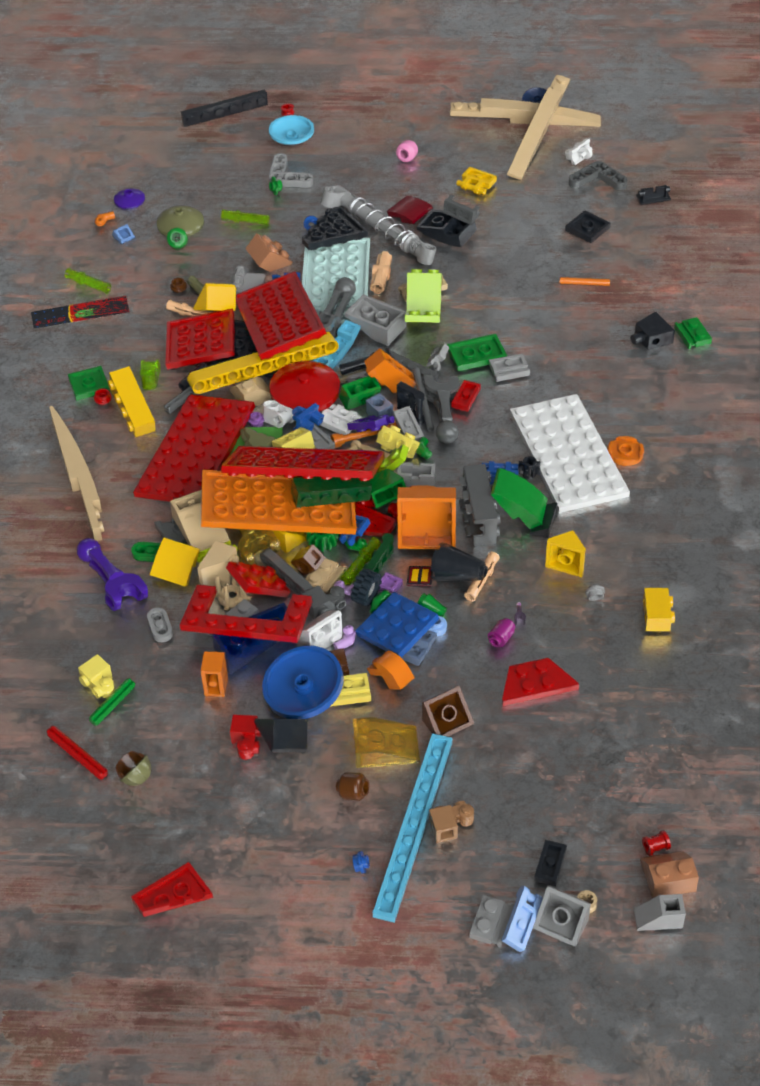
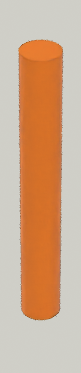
(585, 281)

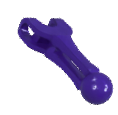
(116, 581)

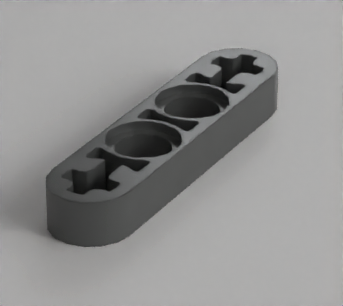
(285, 571)

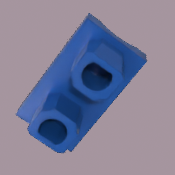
(307, 417)

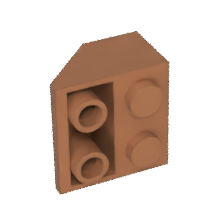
(267, 253)

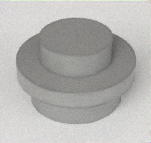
(595, 592)

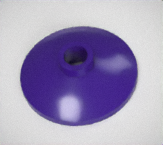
(129, 198)

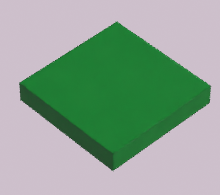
(87, 382)

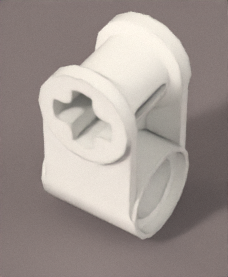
(277, 414)

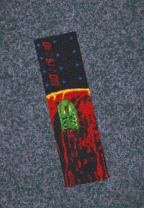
(80, 312)

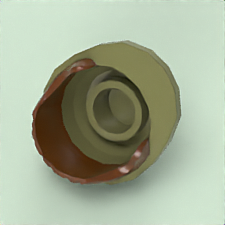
(133, 768)

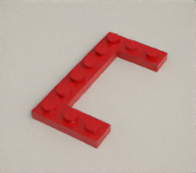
(199, 620)

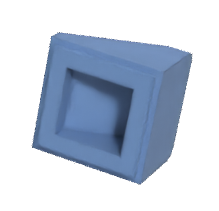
(123, 234)

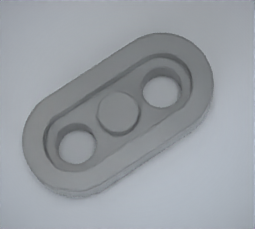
(161, 628)

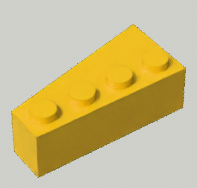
(131, 402)

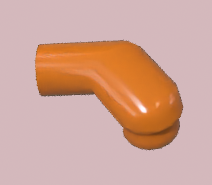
(102, 218)

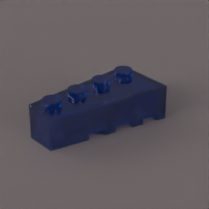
(243, 650)

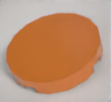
(625, 450)

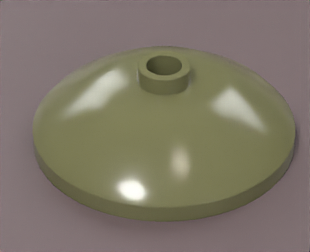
(181, 217)

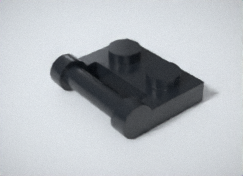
(407, 397)

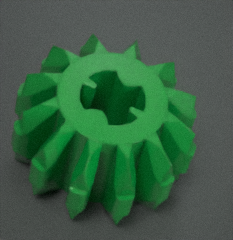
(322, 541)

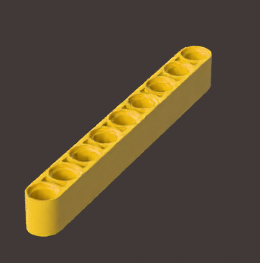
(252, 366)

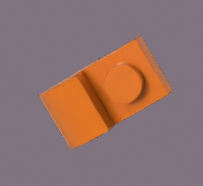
(392, 669)

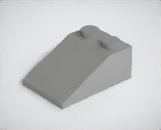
(377, 319)

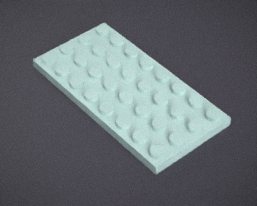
(329, 264)

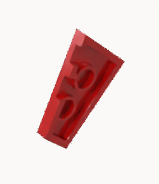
(380, 522)

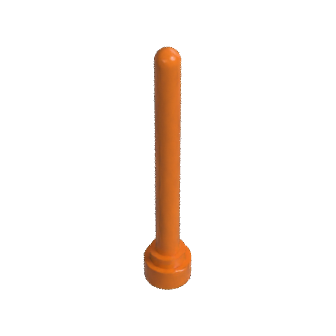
(340, 439)

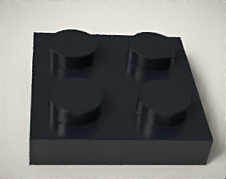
(587, 226)

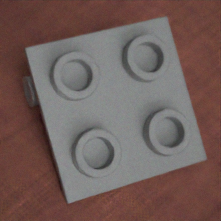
(245, 281)

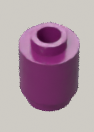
(501, 632)

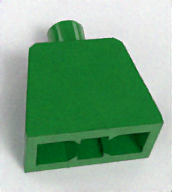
(385, 487)

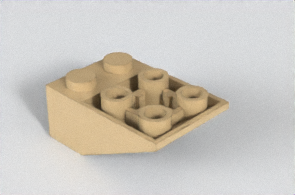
(187, 515)

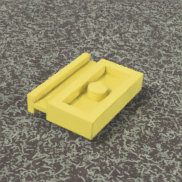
(354, 690)

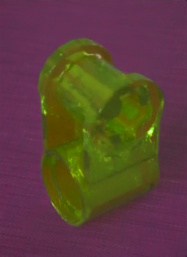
(149, 374)

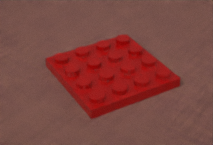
(200, 339)

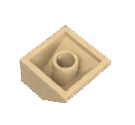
(252, 390)

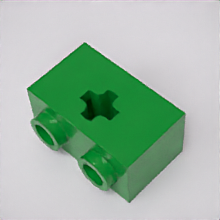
(358, 391)

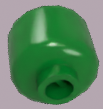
(173, 234)

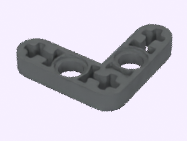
(598, 170)

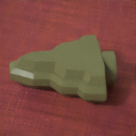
(253, 438)

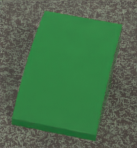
(519, 498)

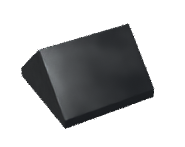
(284, 734)

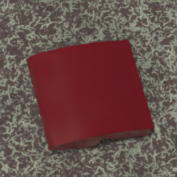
(410, 209)

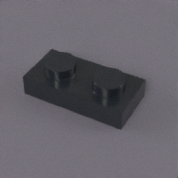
(550, 863)

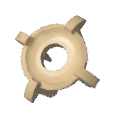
(223, 594)

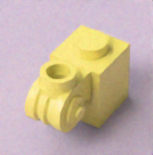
(97, 676)

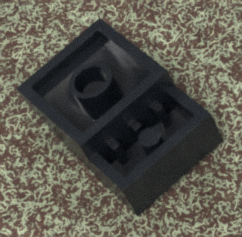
(446, 228)

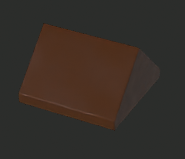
(447, 713)

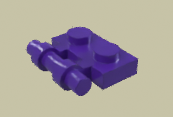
(370, 422)

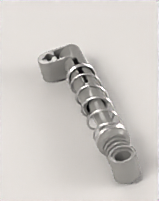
(338, 196)

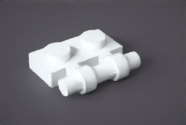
(337, 419)

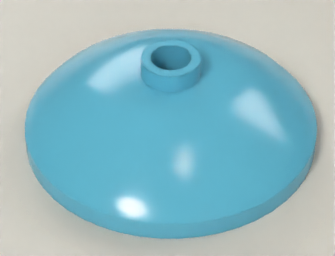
(291, 129)

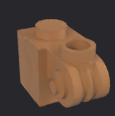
(445, 819)

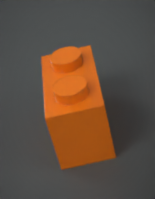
(214, 674)

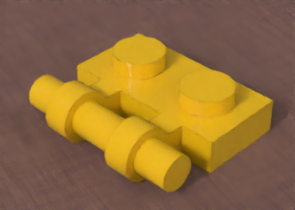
(479, 178)

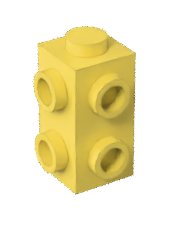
(392, 438)

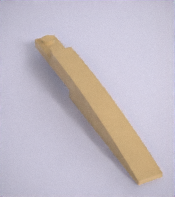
(522, 112)
(538, 127)
(78, 473)

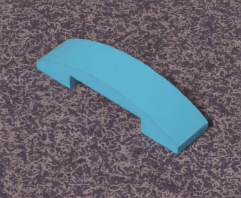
(345, 337)

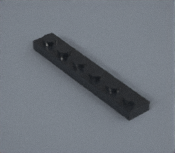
(224, 108)

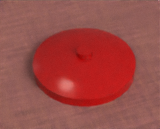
(304, 385)

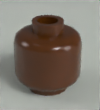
(352, 786)

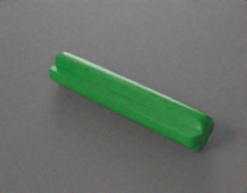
(112, 701)

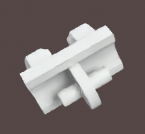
(579, 152)

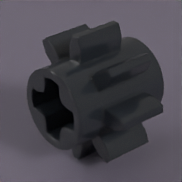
(529, 467)

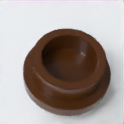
(178, 285)

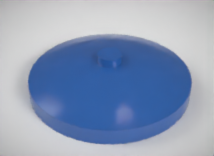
(302, 682)

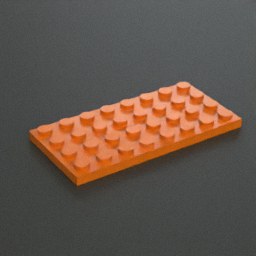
(267, 505)

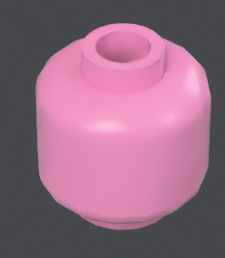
(407, 151)

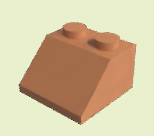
(670, 873)

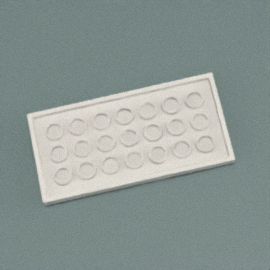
(569, 452)

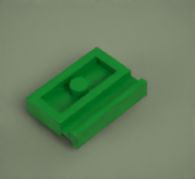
(693, 333)

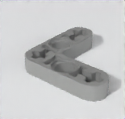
(301, 180)

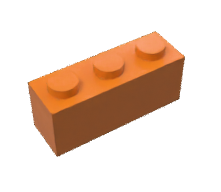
(388, 370)

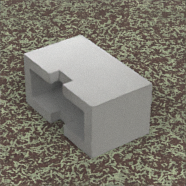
(417, 474)

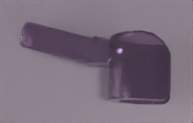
(519, 615)

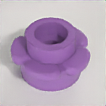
(256, 419)

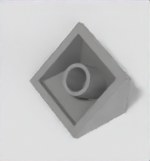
(562, 916)

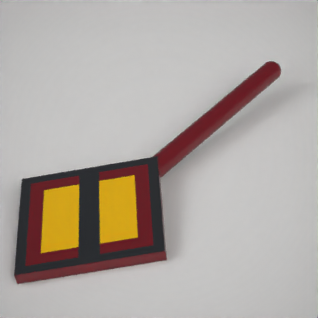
(419, 576)

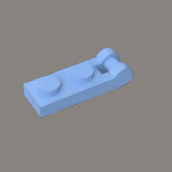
(522, 919)

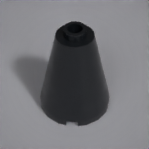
(456, 565)

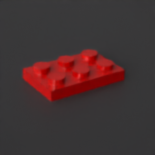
(258, 579)

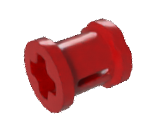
(656, 843)

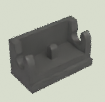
(460, 211)

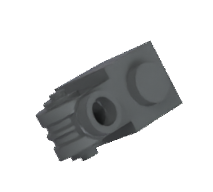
(325, 602)

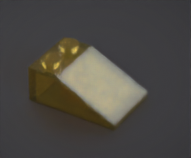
(384, 743)

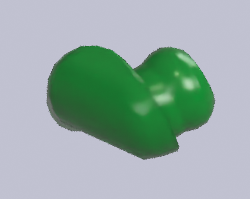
(360, 543)
(379, 599)

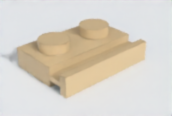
(326, 575)

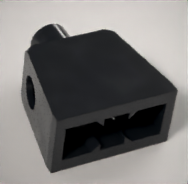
(653, 332)

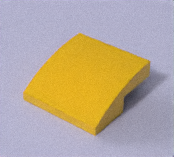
(175, 561)

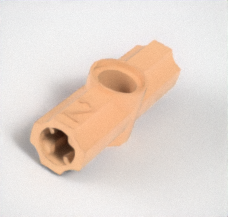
(381, 272)

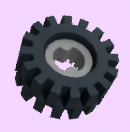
(366, 587)

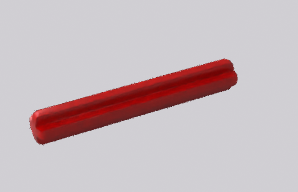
(77, 752)

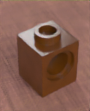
(308, 559)

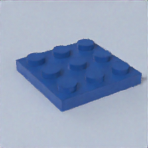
(397, 624)

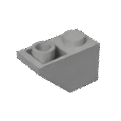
(661, 913)

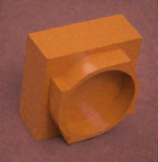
(426, 517)

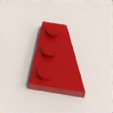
(172, 891)

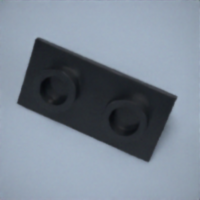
(647, 196)

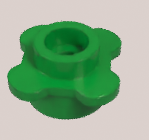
(275, 185)

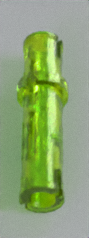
(238, 216)
(82, 278)
(364, 556)

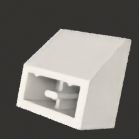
(322, 630)

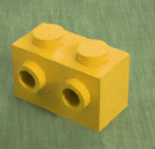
(657, 609)

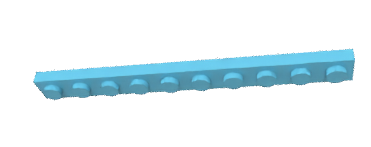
(412, 829)

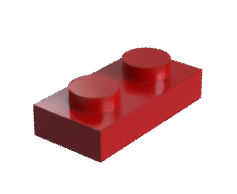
(466, 395)

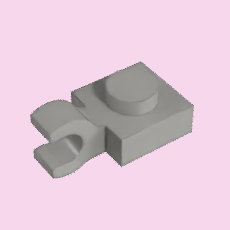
(437, 355)

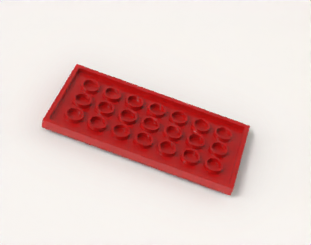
(279, 315)
(195, 442)
(303, 462)

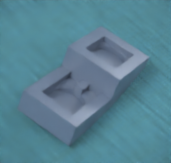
(420, 649)

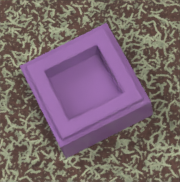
(390, 583)

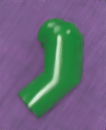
(423, 450)

